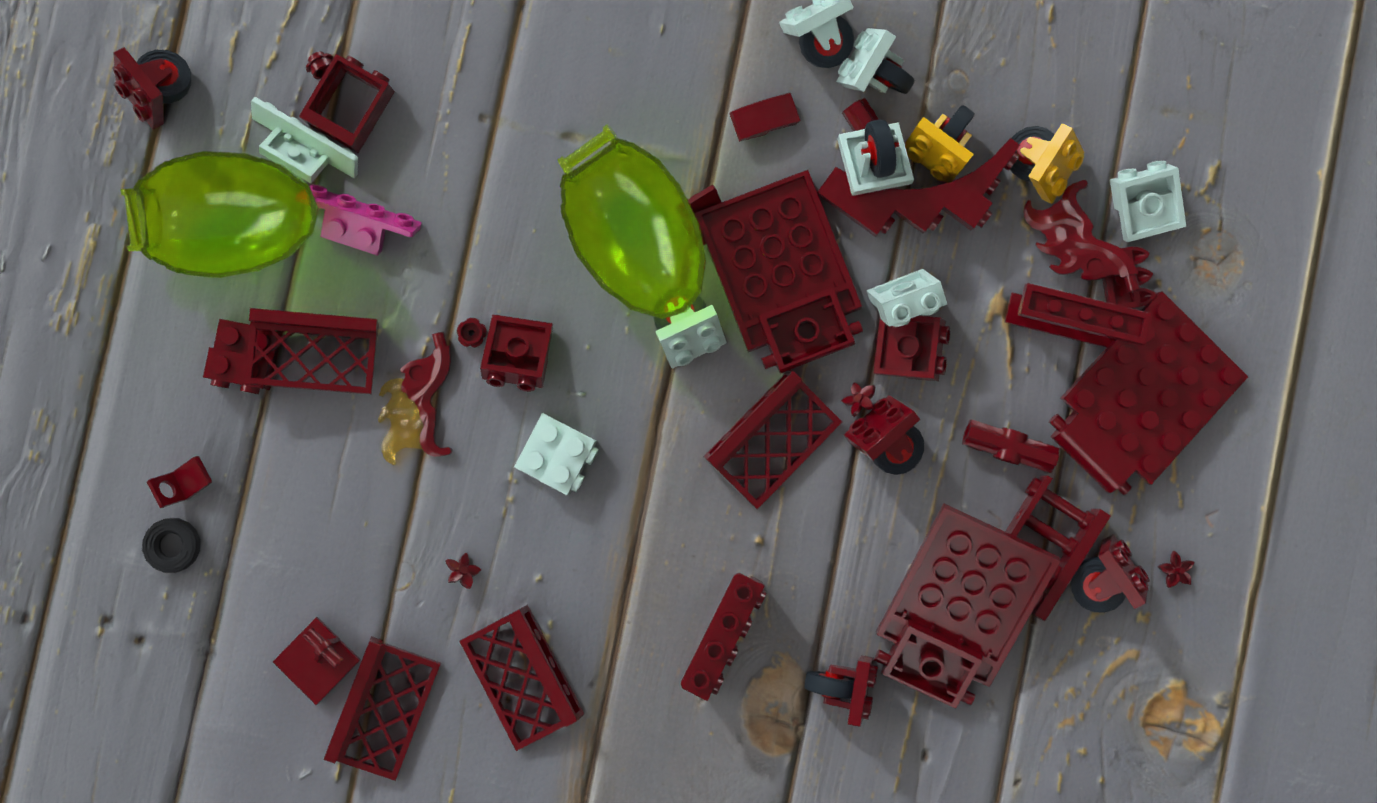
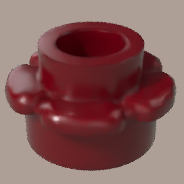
(318, 64)
(479, 332)

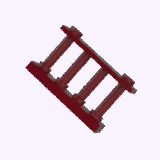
(1076, 317)
(1074, 548)

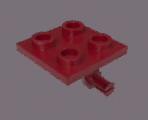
(316, 660)

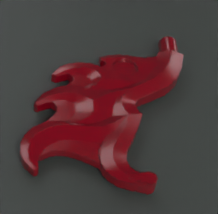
(1072, 241)

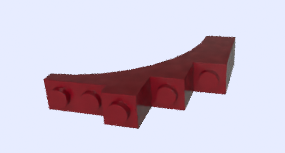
(922, 207)

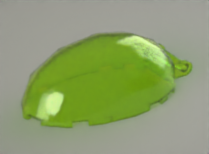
(219, 214)
(632, 226)

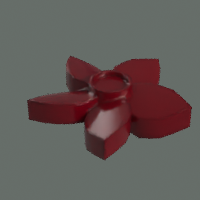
(860, 398)
(1176, 570)
(462, 571)

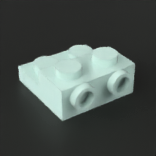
(1148, 200)
(907, 298)
(557, 455)

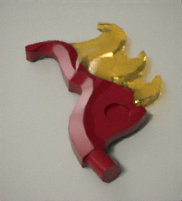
(411, 406)

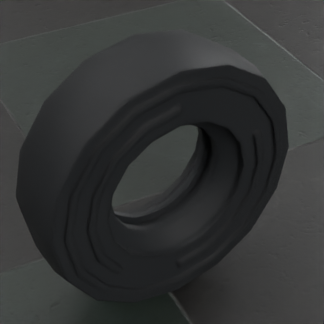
(152, 545)

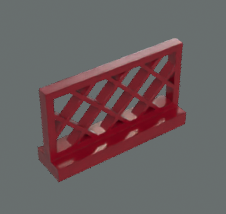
(311, 324)
(753, 421)
(546, 669)
(357, 698)

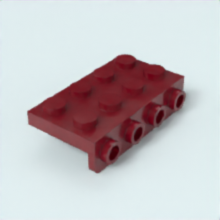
(720, 639)

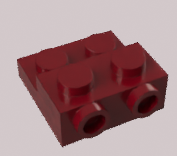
(912, 349)
(516, 352)
(229, 355)

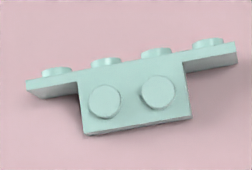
(298, 146)

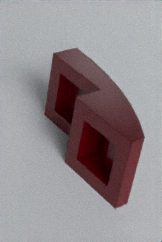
(764, 116)

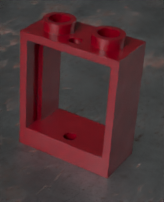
(324, 91)

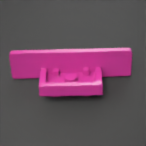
(360, 223)

